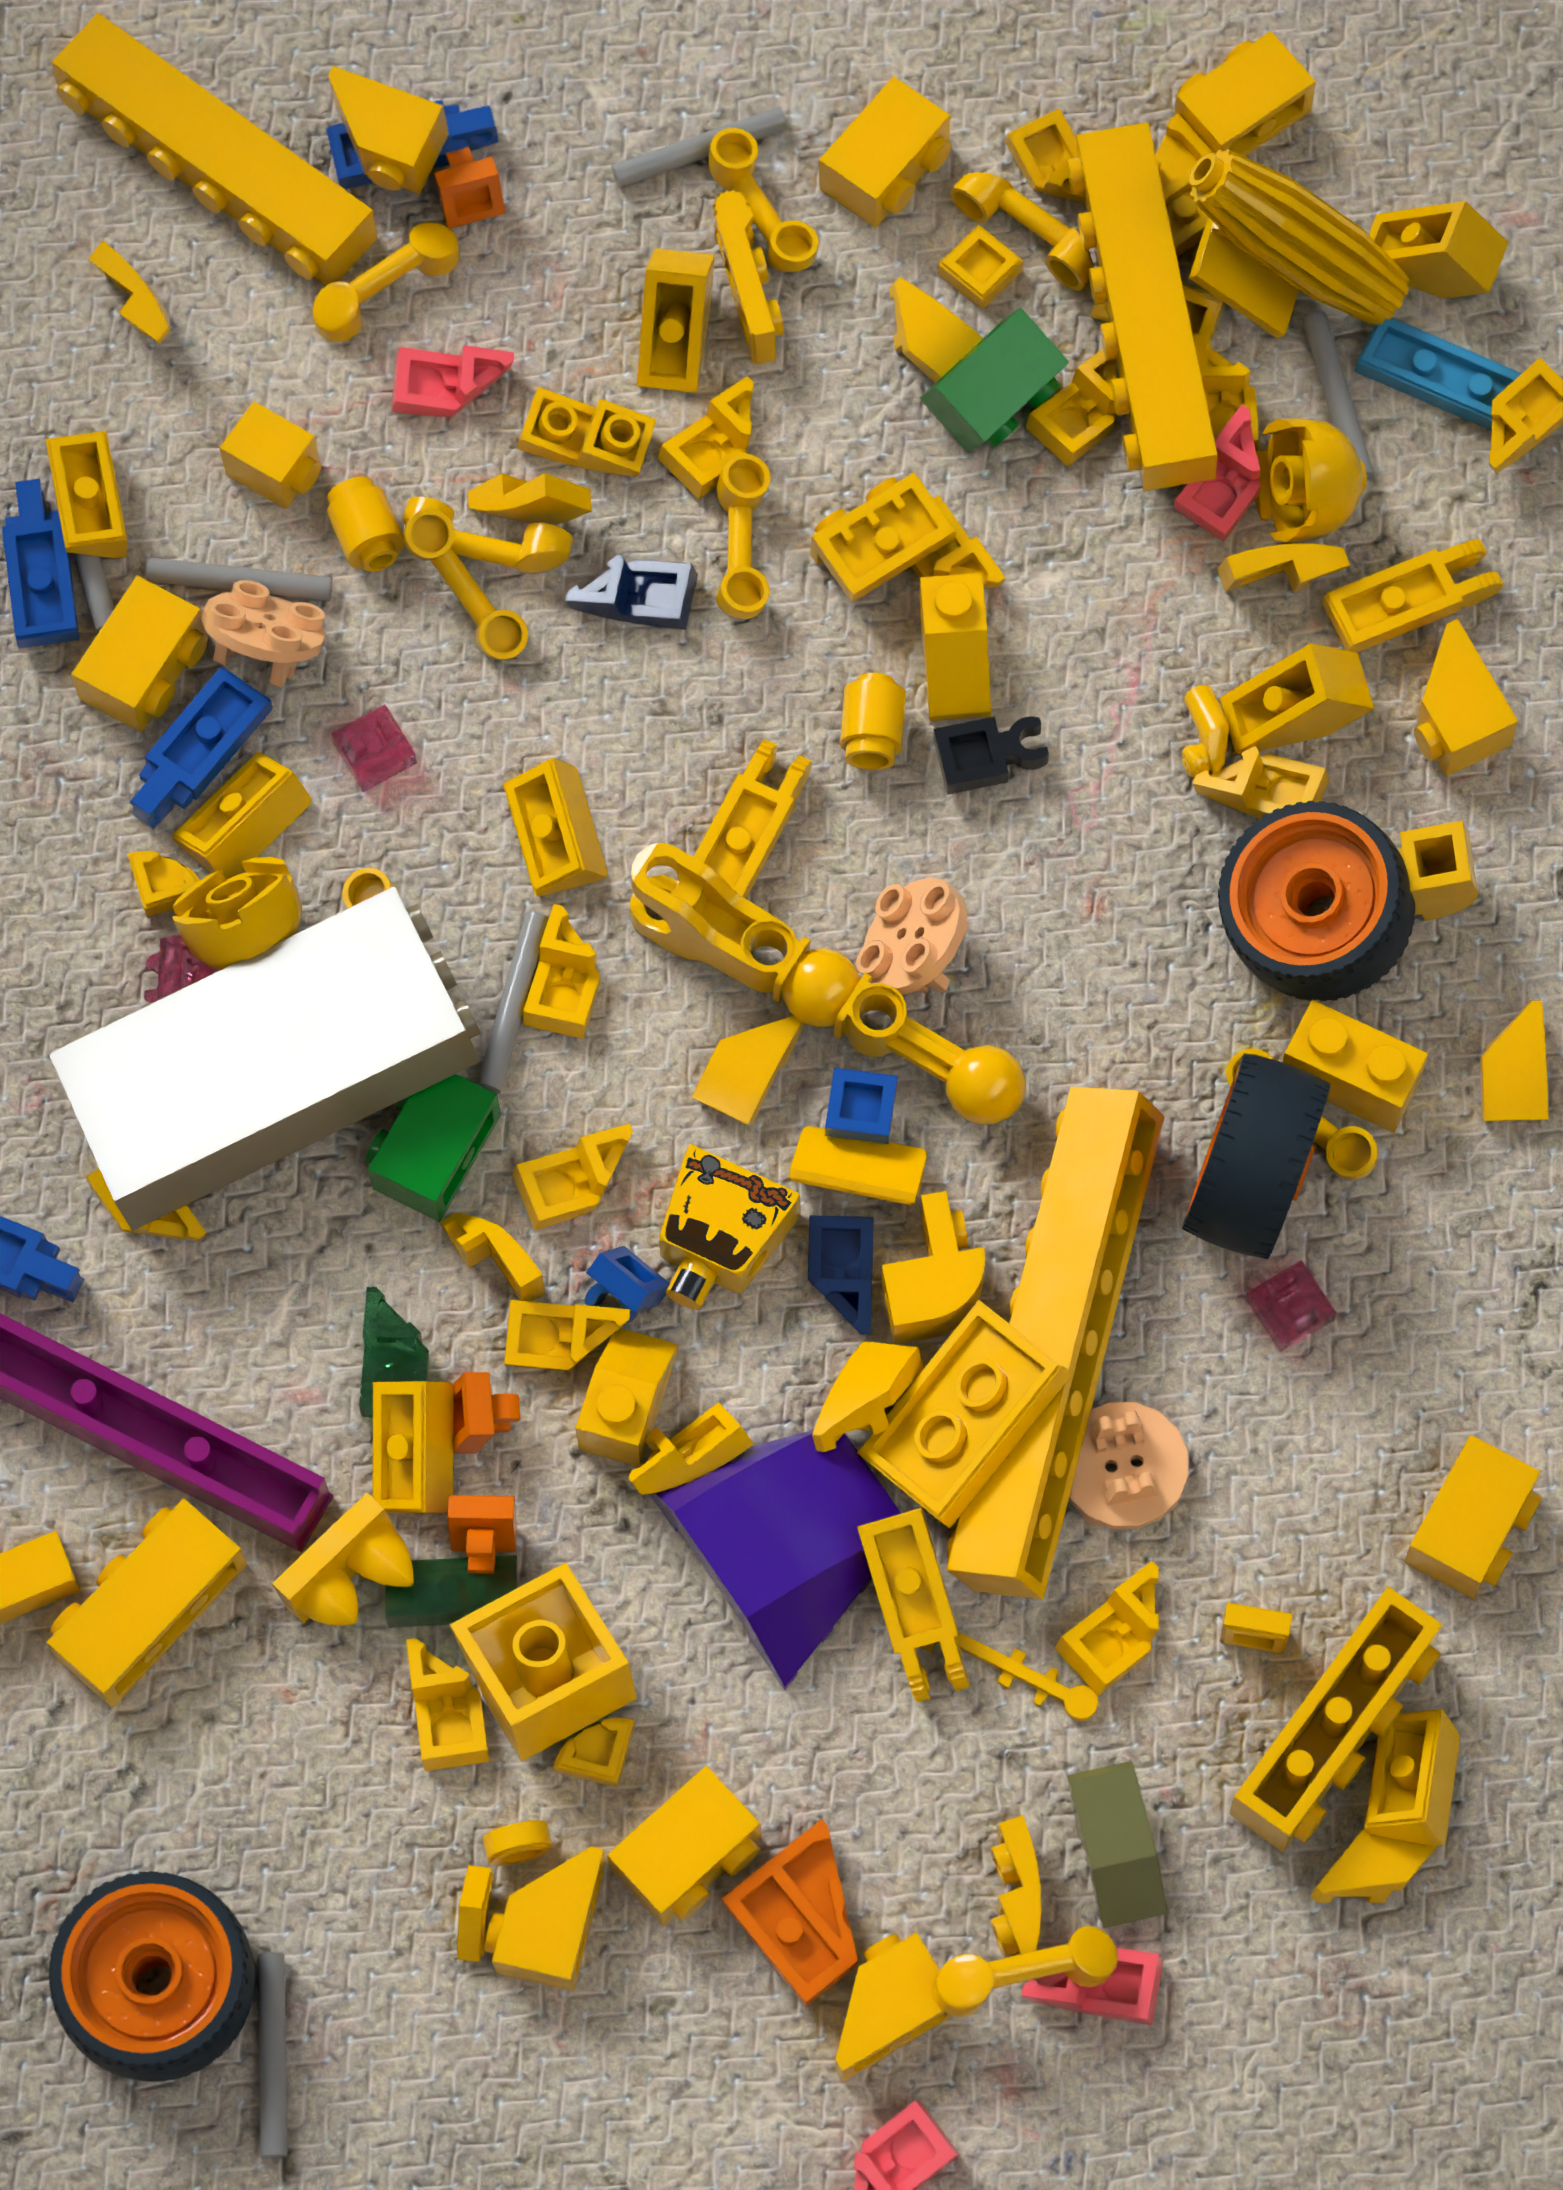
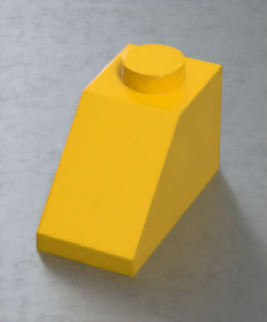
(390, 130)
(1442, 248)
(675, 319)
(955, 646)
(1298, 699)
(1462, 707)
(625, 1396)
(548, 1923)
(888, 2003)

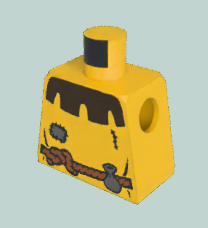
(722, 1226)

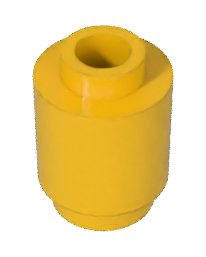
(364, 524)
(872, 721)

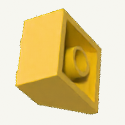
(544, 1661)

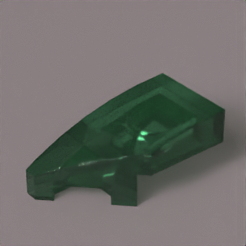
(390, 1349)

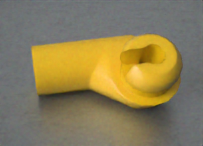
(1212, 732)

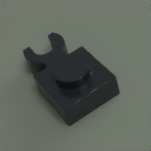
(978, 755)

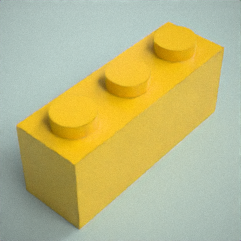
(145, 1601)

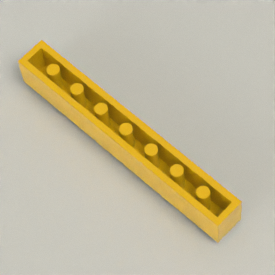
(1068, 1310)

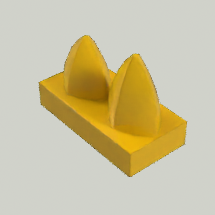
(358, 1543)

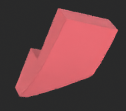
(443, 382)
(1223, 501)
(1125, 1996)
(903, 2152)

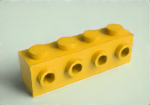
(1335, 1720)

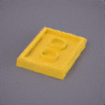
(965, 1413)

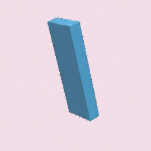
(1434, 371)

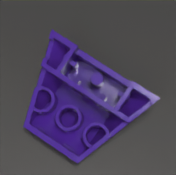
(783, 1539)

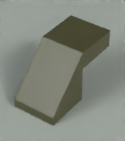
(1117, 1844)

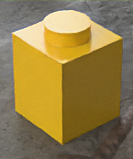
(271, 455)

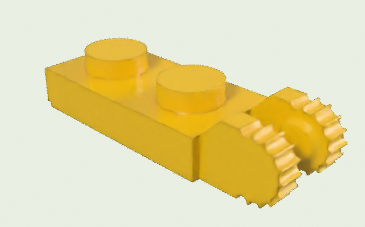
(746, 274)
(1408, 596)
(751, 819)
(913, 1596)

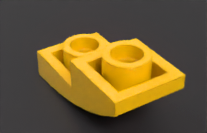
(586, 436)
(1020, 1909)

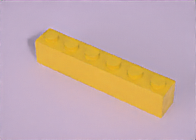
(213, 151)
(1144, 307)

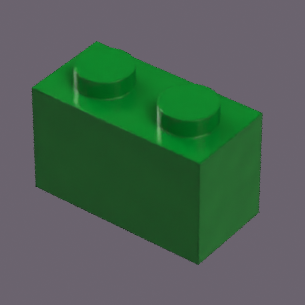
(995, 381)
(433, 1144)

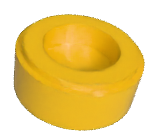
(517, 1842)

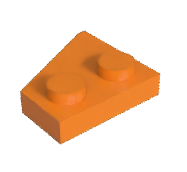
(798, 1915)

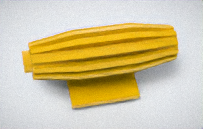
(1279, 238)

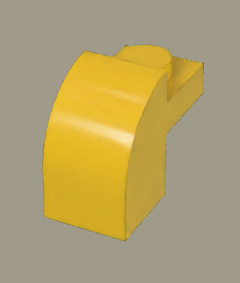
(1439, 869)
(935, 1291)

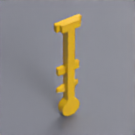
(1079, 1701)

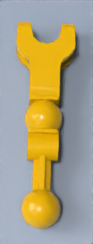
(819, 985)

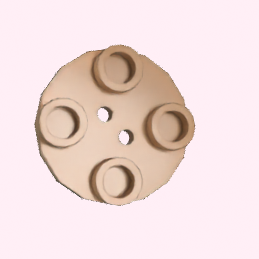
(264, 628)
(914, 936)
(1130, 1494)

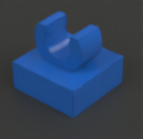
(861, 1105)
(627, 1279)

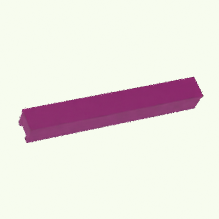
(160, 1436)

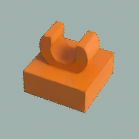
(469, 189)
(480, 1413)
(482, 1528)

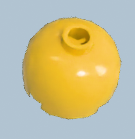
(1308, 479)
(239, 915)

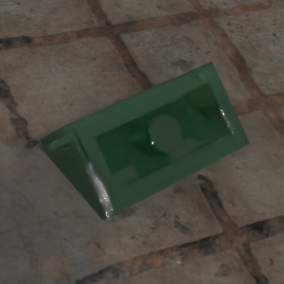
(447, 1592)

